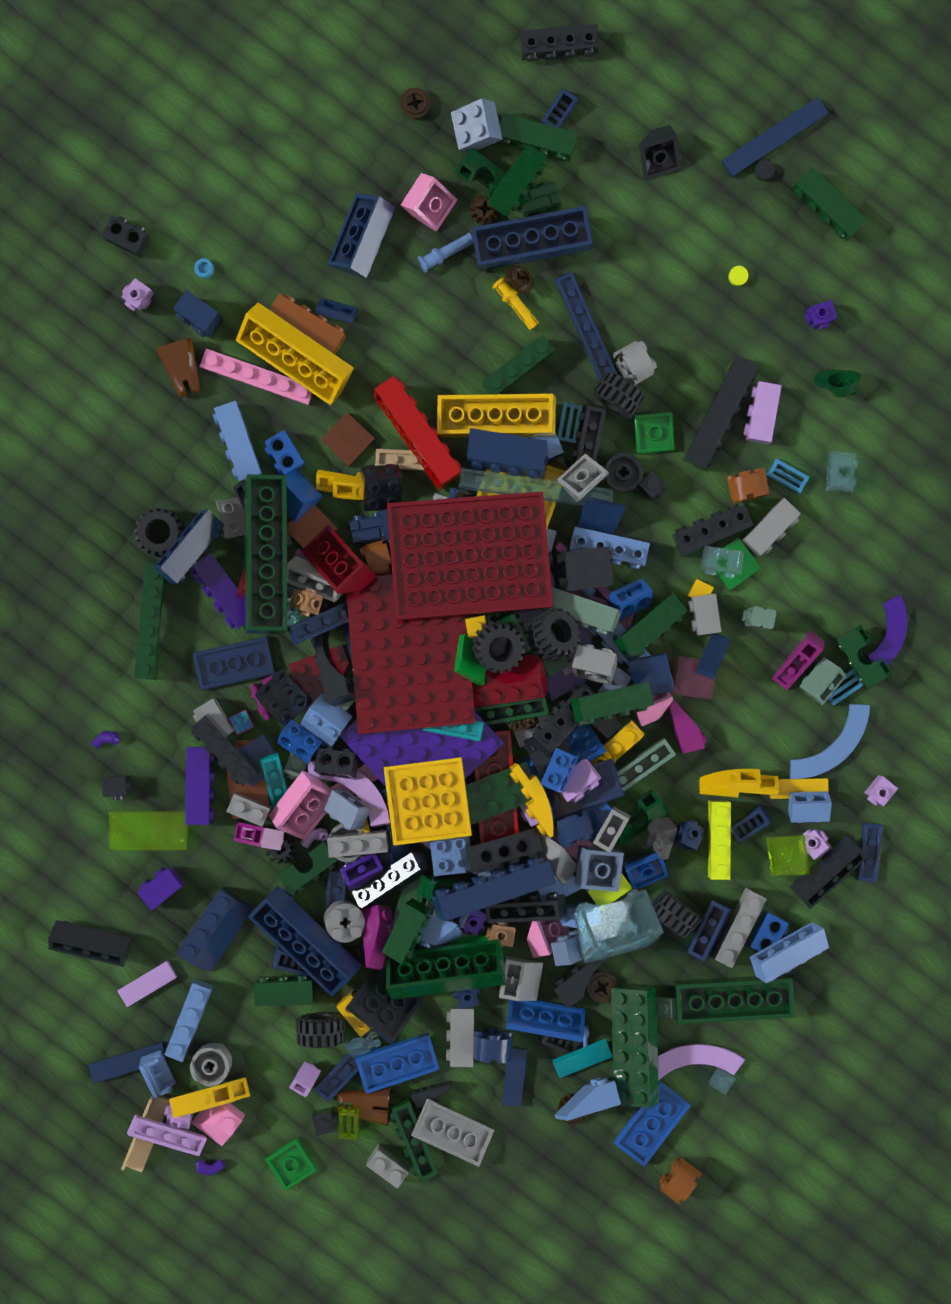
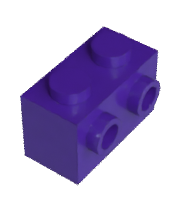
(361, 871)
(160, 888)

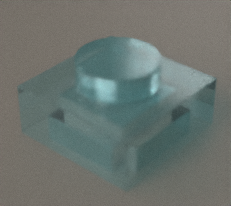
(721, 1080)

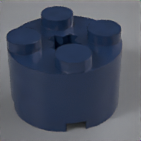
(574, 827)
(492, 1045)

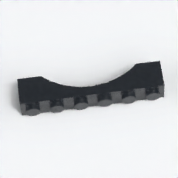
(336, 686)
(573, 986)

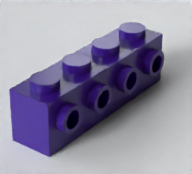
(221, 589)
(199, 786)

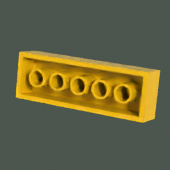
(294, 353)
(502, 413)

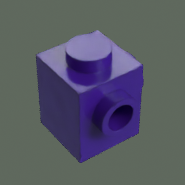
(821, 315)
(475, 922)

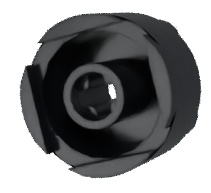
(630, 465)

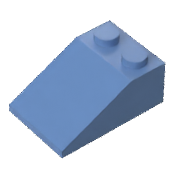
(325, 721)
(590, 1098)

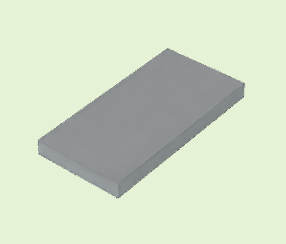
(452, 1132)

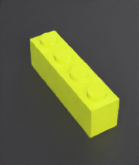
(719, 839)

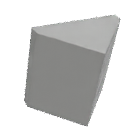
(582, 477)

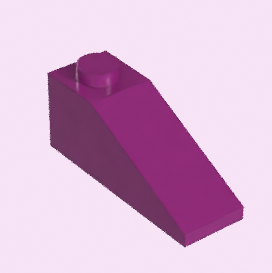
(799, 659)
(686, 731)
(259, 836)
(375, 934)

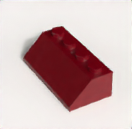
(338, 562)
(519, 684)

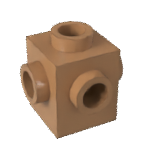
(306, 602)
(505, 937)

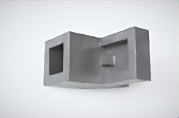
(661, 836)

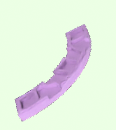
(365, 791)
(698, 1054)

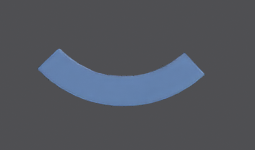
(838, 750)

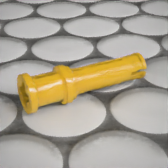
(510, 296)

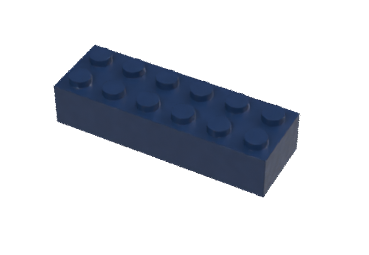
(532, 238)
(492, 889)
(305, 941)

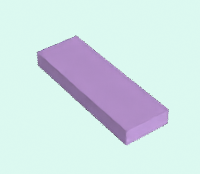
(147, 983)

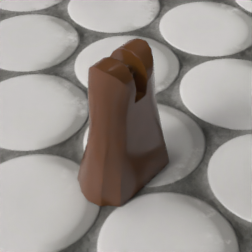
(180, 365)
(372, 1106)

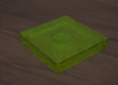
(787, 855)

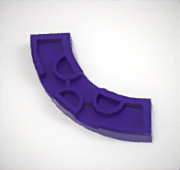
(895, 633)

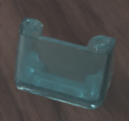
(617, 926)

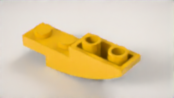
(341, 485)
(620, 743)
(733, 781)
(538, 805)
(209, 1097)

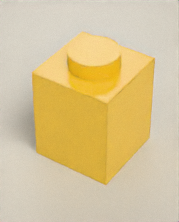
(474, 624)

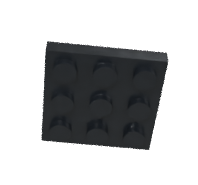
(377, 1009)

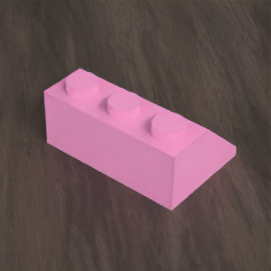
(301, 806)

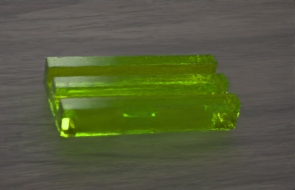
(349, 1113)

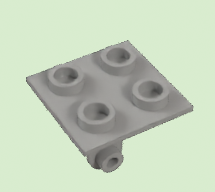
(232, 517)

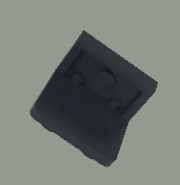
(381, 486)
(283, 697)

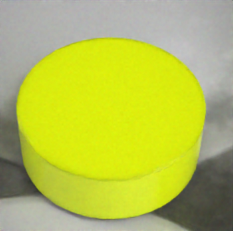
(738, 276)

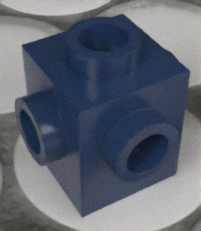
(689, 835)
(467, 998)

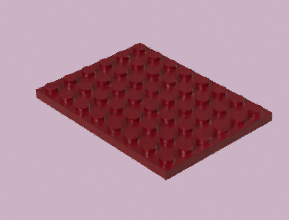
(469, 555)
(405, 665)

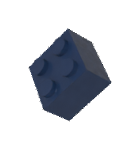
(198, 314)

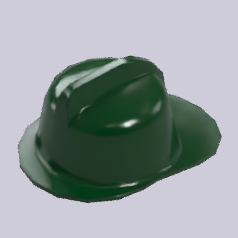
(839, 382)

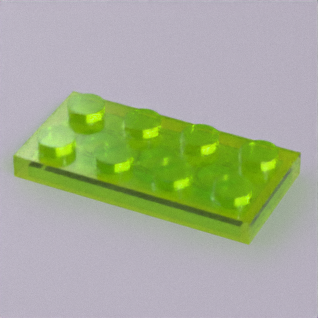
(147, 830)

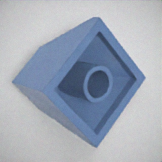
(439, 933)

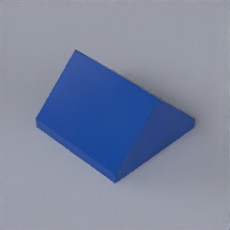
(299, 495)
(645, 869)

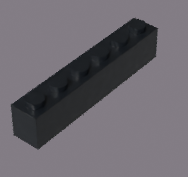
(720, 413)

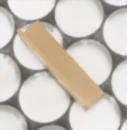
(140, 1149)

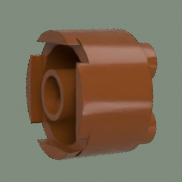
(748, 485)
(378, 557)
(679, 1181)

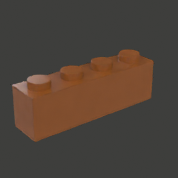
(313, 326)

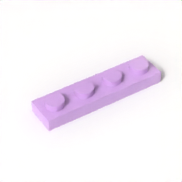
(166, 1135)

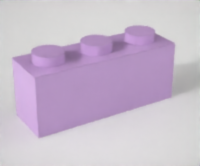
(762, 412)

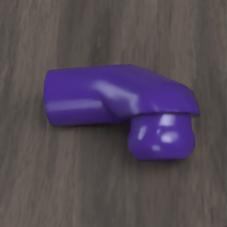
(106, 736)
(203, 1168)

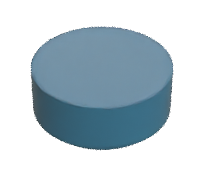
(204, 268)

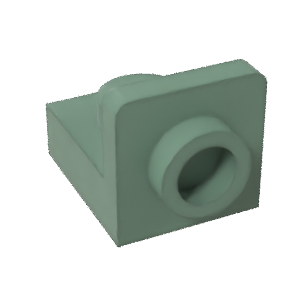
(294, 767)
(666, 1007)

